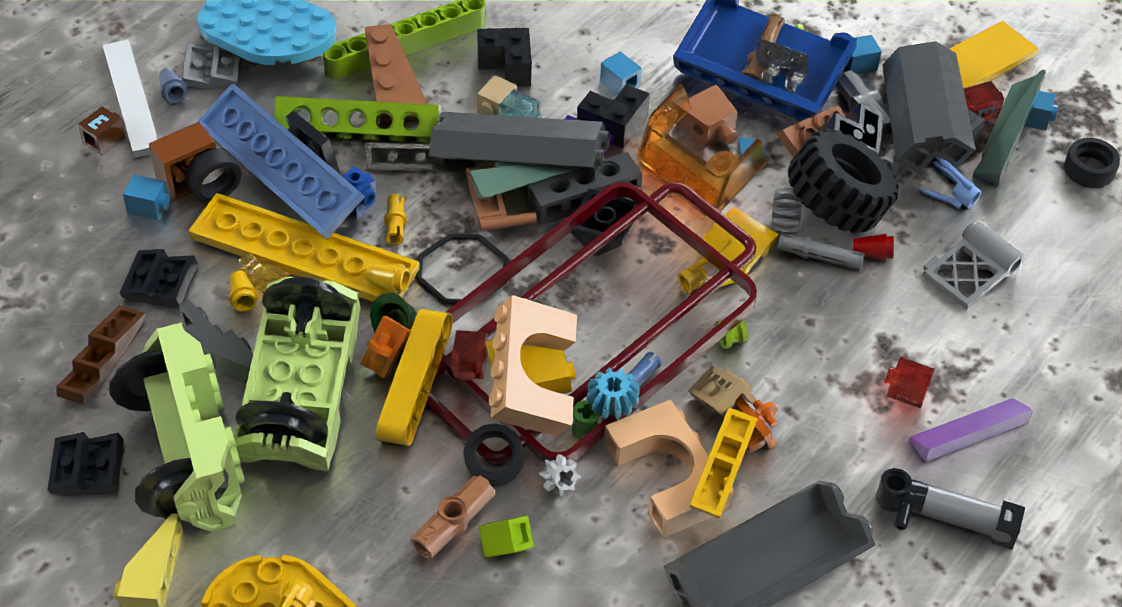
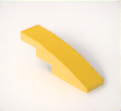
(723, 463)

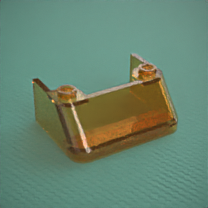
(671, 161)

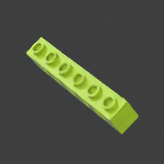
(426, 113)

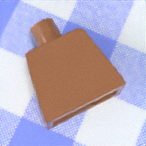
(710, 117)

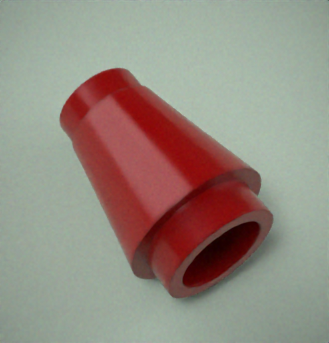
(875, 247)

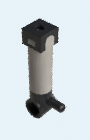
(947, 506)

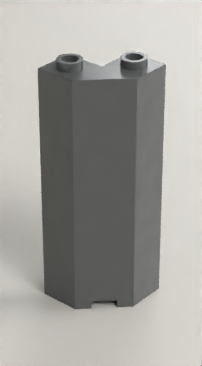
(927, 106)
(519, 140)
(772, 552)

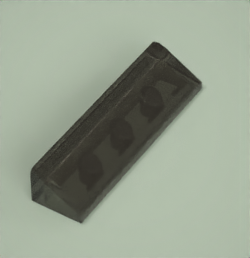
(408, 158)

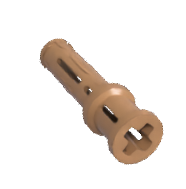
(770, 34)

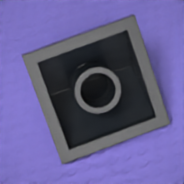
(603, 220)

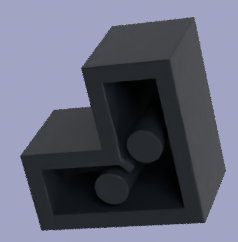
(506, 50)
(620, 116)
(861, 123)

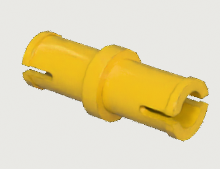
(395, 220)

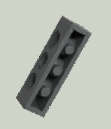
(563, 193)

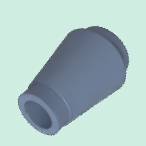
(172, 87)

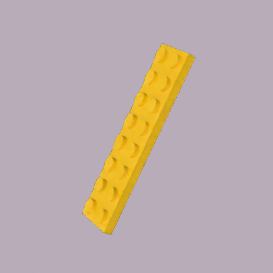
(293, 245)

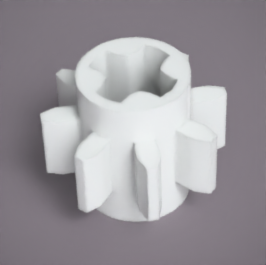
(567, 472)

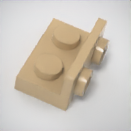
(721, 389)

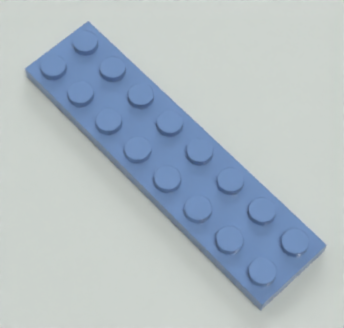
(281, 161)

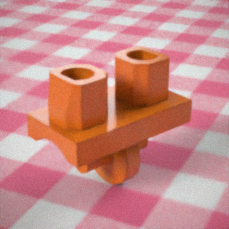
(385, 347)
(765, 413)

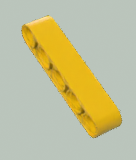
(414, 377)

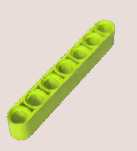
(413, 34)

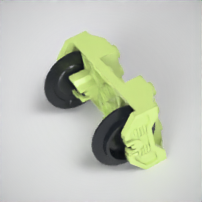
(298, 373)

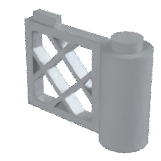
(987, 253)

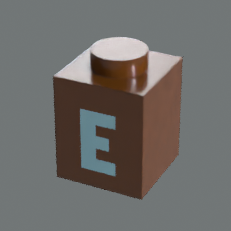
(102, 130)

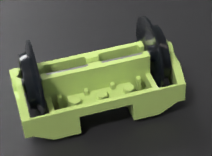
(198, 452)

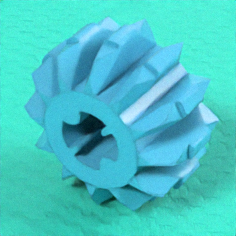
(613, 393)

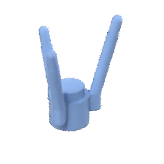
(964, 192)

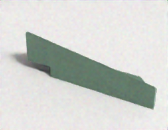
(1008, 128)
(511, 176)

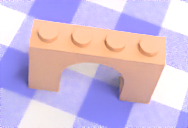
(513, 394)
(663, 431)

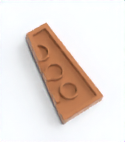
(391, 71)

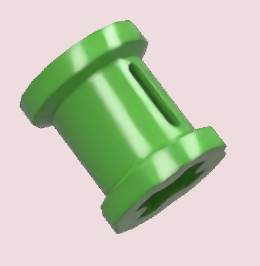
(584, 418)

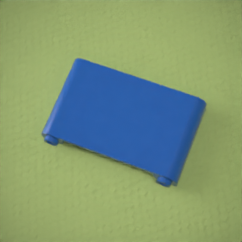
(724, 36)

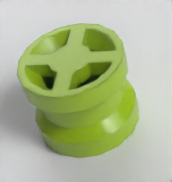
(737, 335)

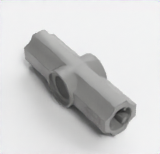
(857, 92)

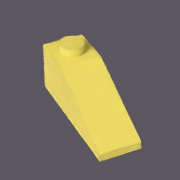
(150, 571)

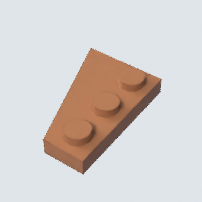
(797, 134)

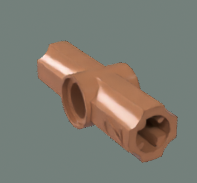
(441, 527)

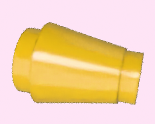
(389, 276)
(242, 292)

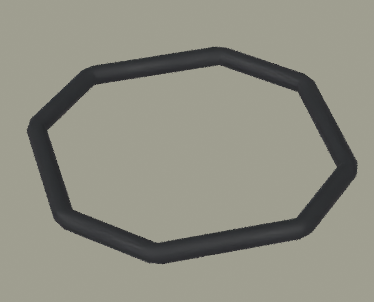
(454, 236)

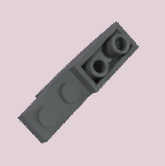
(228, 352)

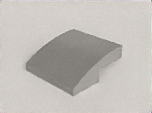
(209, 67)

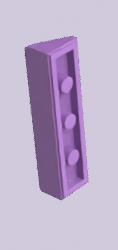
(970, 429)

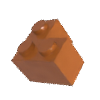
(174, 154)

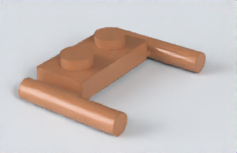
(491, 210)

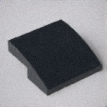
(158, 278)
(85, 464)

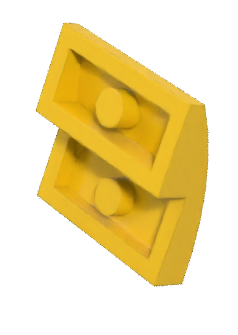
(762, 235)

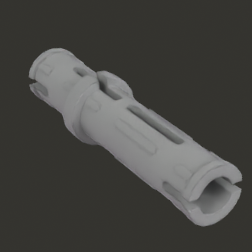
(820, 251)

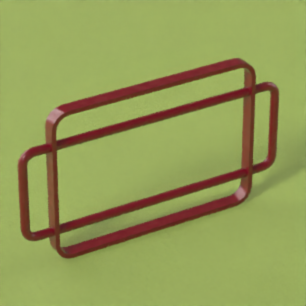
(645, 204)

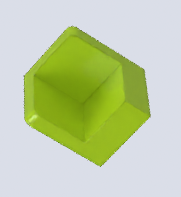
(506, 536)

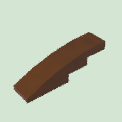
(98, 359)

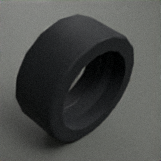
(1095, 149)
(207, 163)
(490, 431)

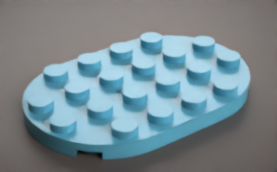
(268, 29)

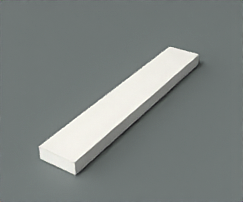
(130, 97)

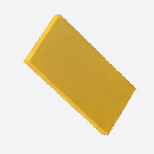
(992, 54)

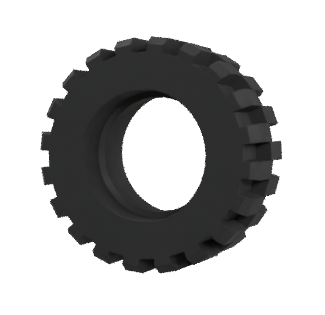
(843, 181)

